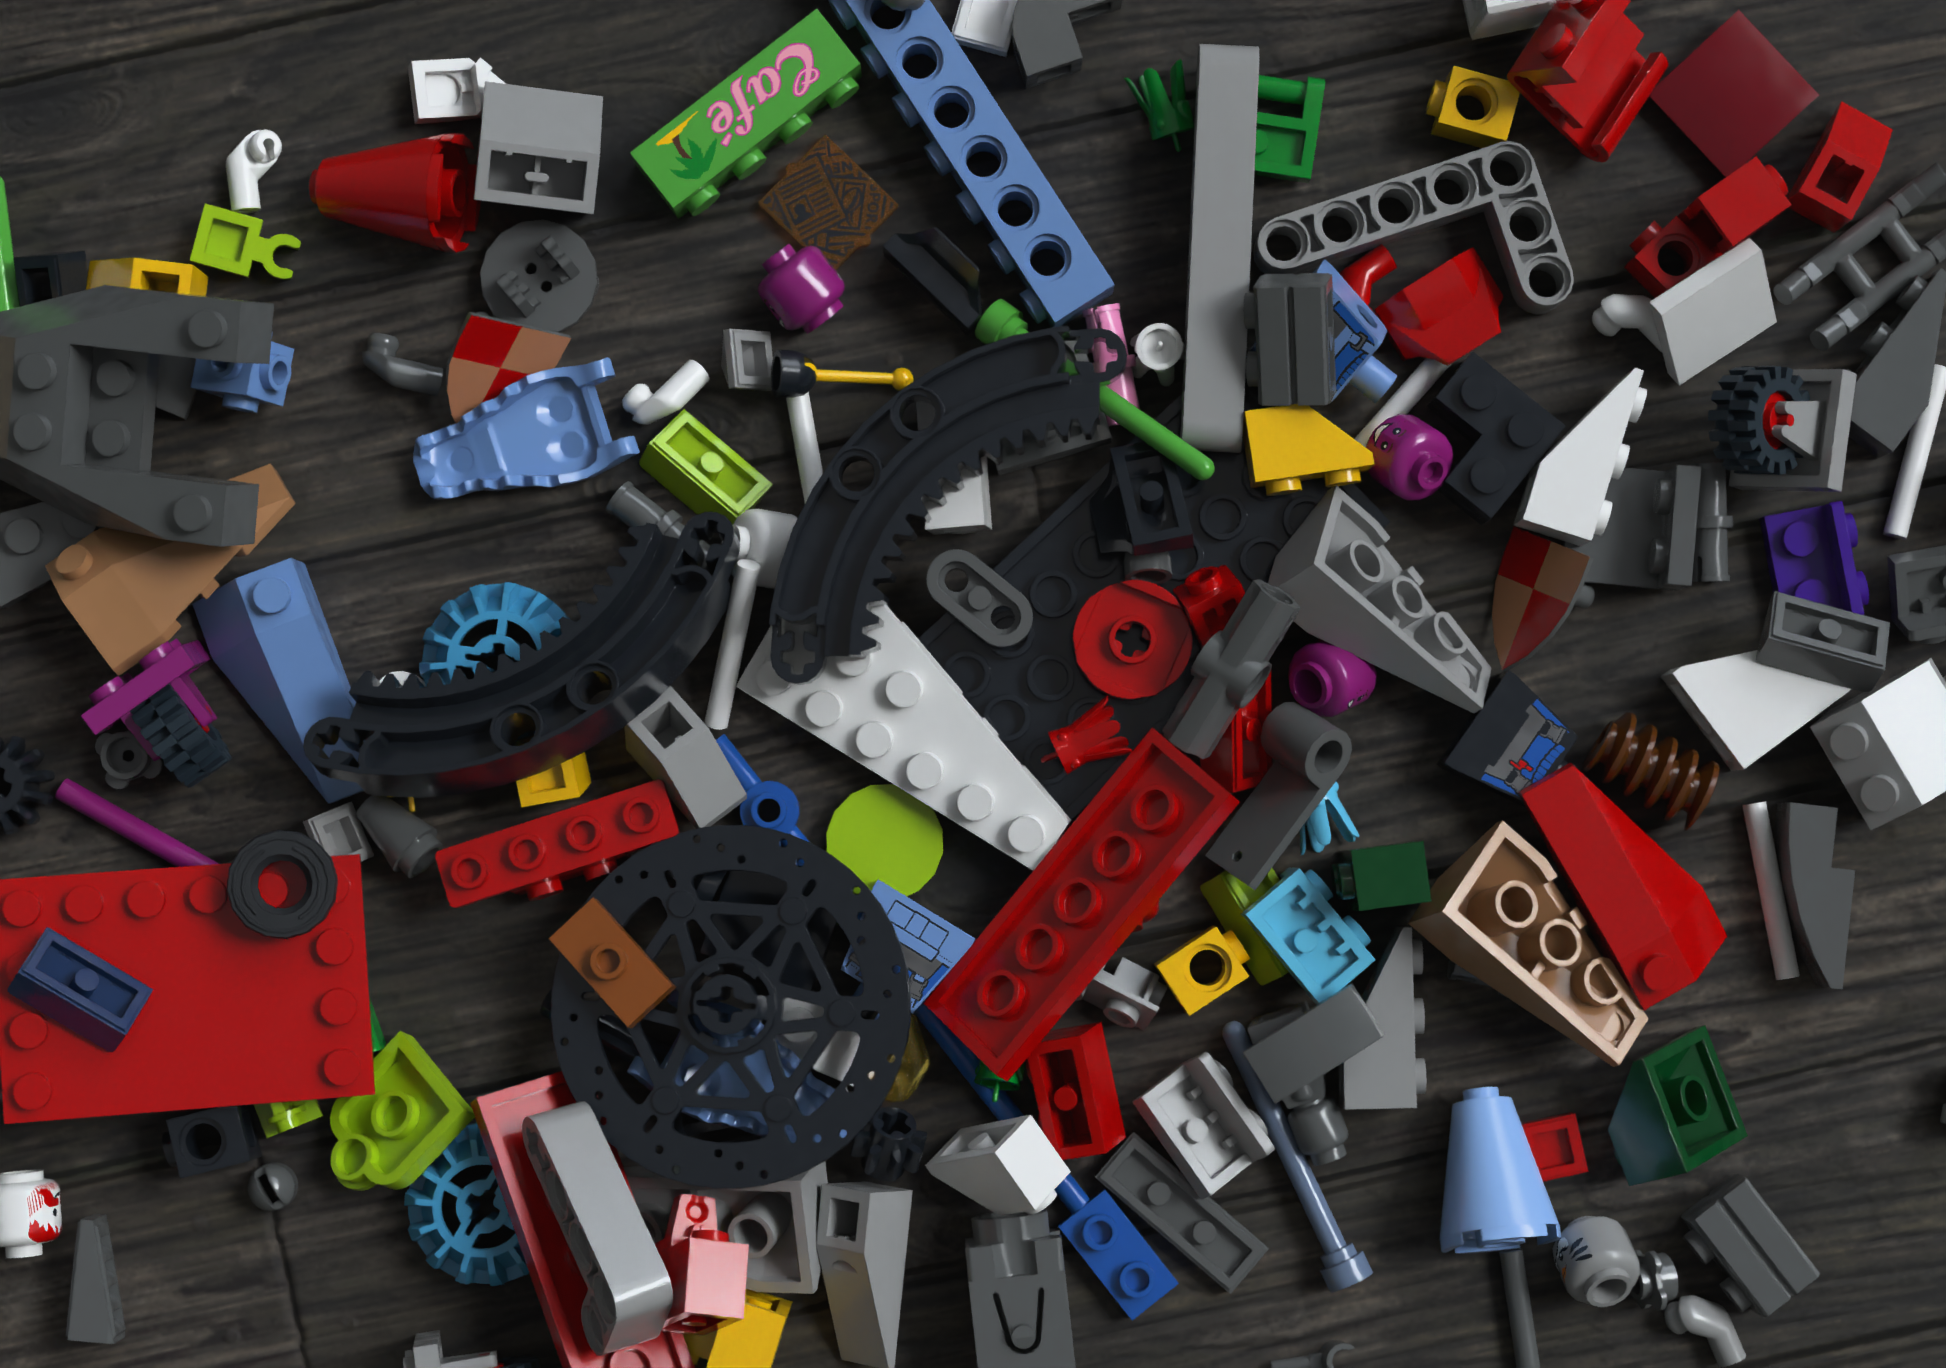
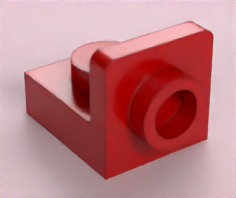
(1209, 600)

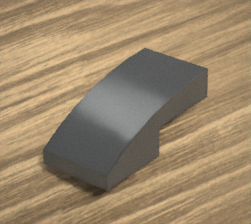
(1313, 1043)

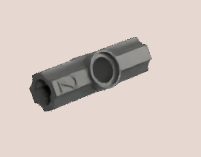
(1231, 668)

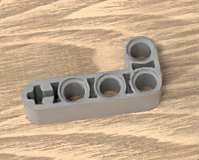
(603, 1228)

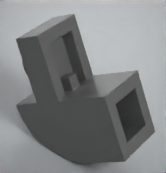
(1045, 36)

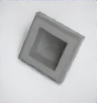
(747, 359)
(339, 832)

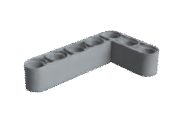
(1427, 212)

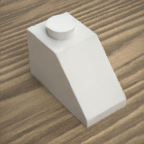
(1002, 1166)

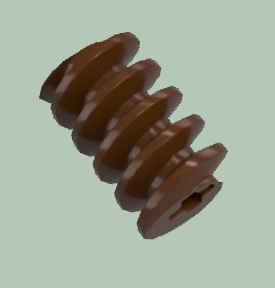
(1654, 768)

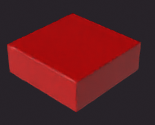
(1556, 1146)

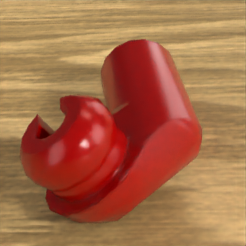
(1368, 270)

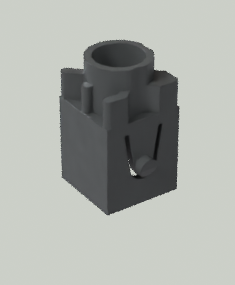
(1018, 1292)

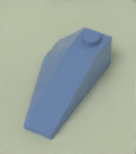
(281, 659)

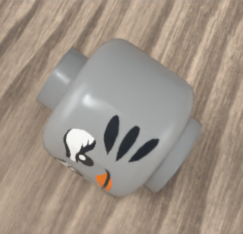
(1596, 1261)

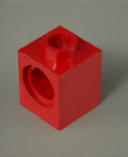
(1673, 236)

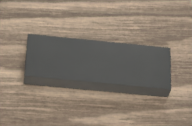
(1174, 1209)

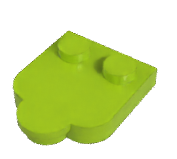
(401, 1127)

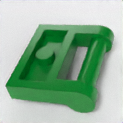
(1288, 143)

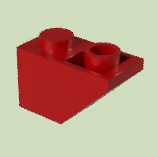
(1840, 168)

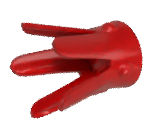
(1088, 738)

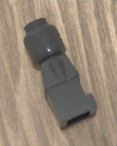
(1314, 1116)

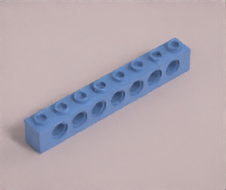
(1054, 297)

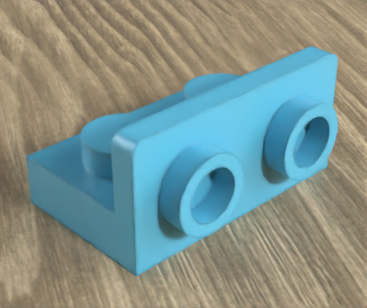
(1309, 934)

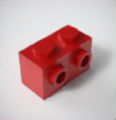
(1076, 1091)

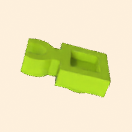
(233, 243)

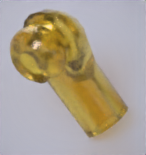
(913, 1067)

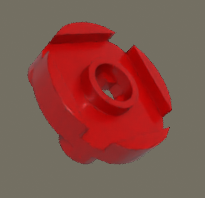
(1163, 626)

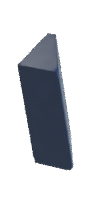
(79, 990)

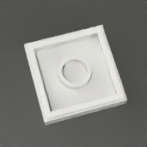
(1713, 311)

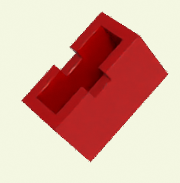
(1737, 206)

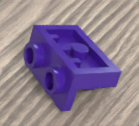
(1813, 556)

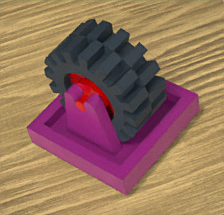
(165, 712)

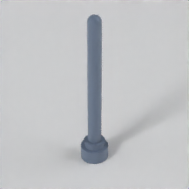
(1341, 1261)

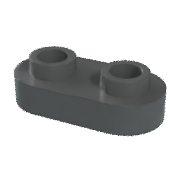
(980, 598)

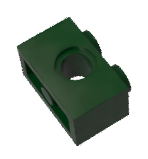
(1381, 876)

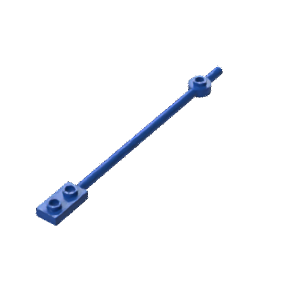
(1096, 1223)

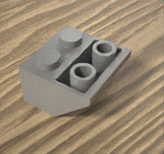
(538, 148)

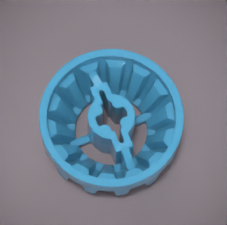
(481, 604)
(456, 1252)

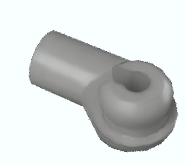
(1709, 1321)

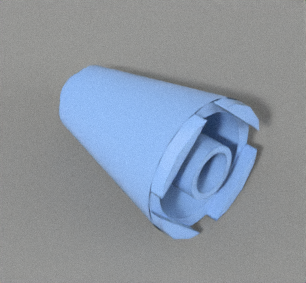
(1492, 1180)

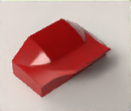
(1444, 311)

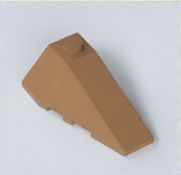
(135, 586)
(1517, 934)

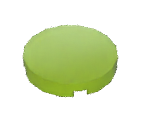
(886, 838)

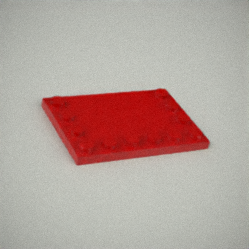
(228, 1010)

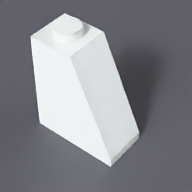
(1748, 705)

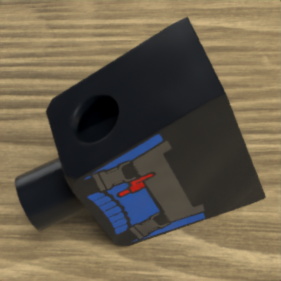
(1509, 741)

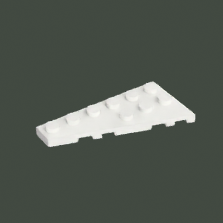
(916, 731)

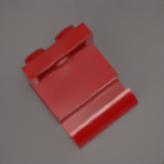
(1587, 73)

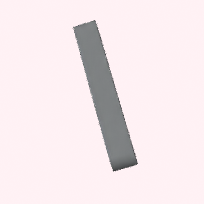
(1219, 247)

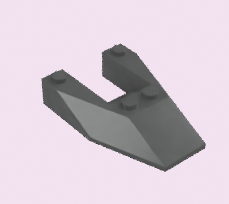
(84, 407)

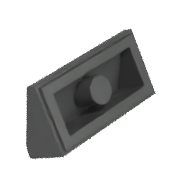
(1823, 642)

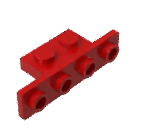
(558, 847)

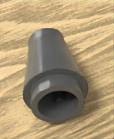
(400, 835)

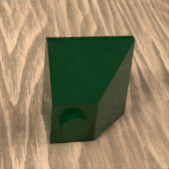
(1674, 1111)

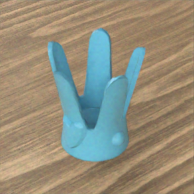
(1318, 823)

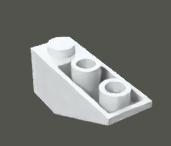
(1572, 479)

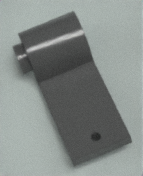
(1306, 765)

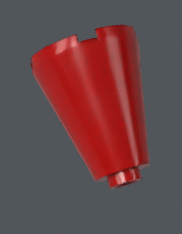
(403, 190)

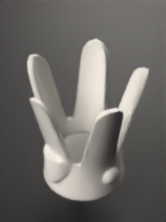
(1157, 349)

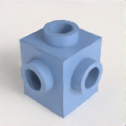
(246, 384)

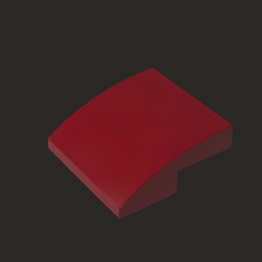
(1733, 94)

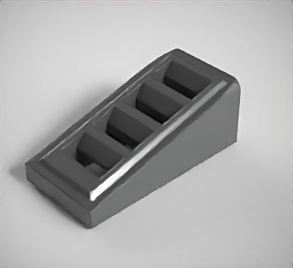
(95, 1298)

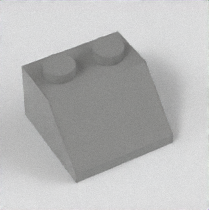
(1890, 743)

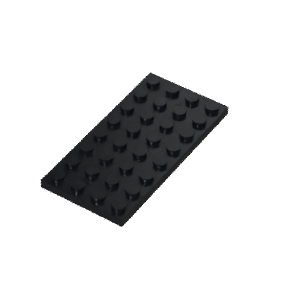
(1060, 566)

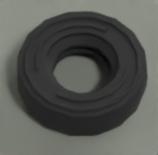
(244, 880)

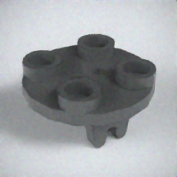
(560, 260)

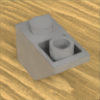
(683, 753)

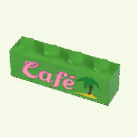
(748, 115)

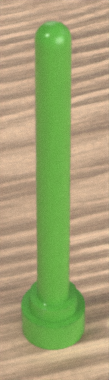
(1005, 320)

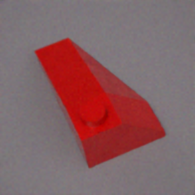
(1628, 889)

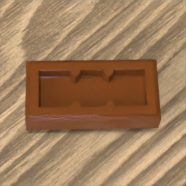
(612, 963)

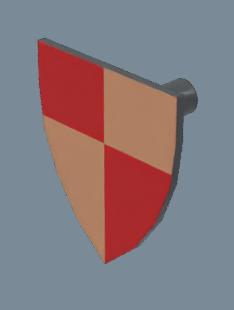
(494, 354)
(1535, 594)

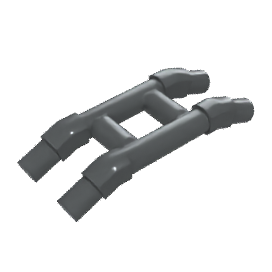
(1840, 252)

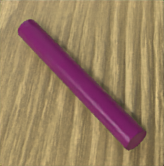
(129, 826)

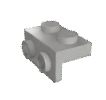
(1204, 1123)

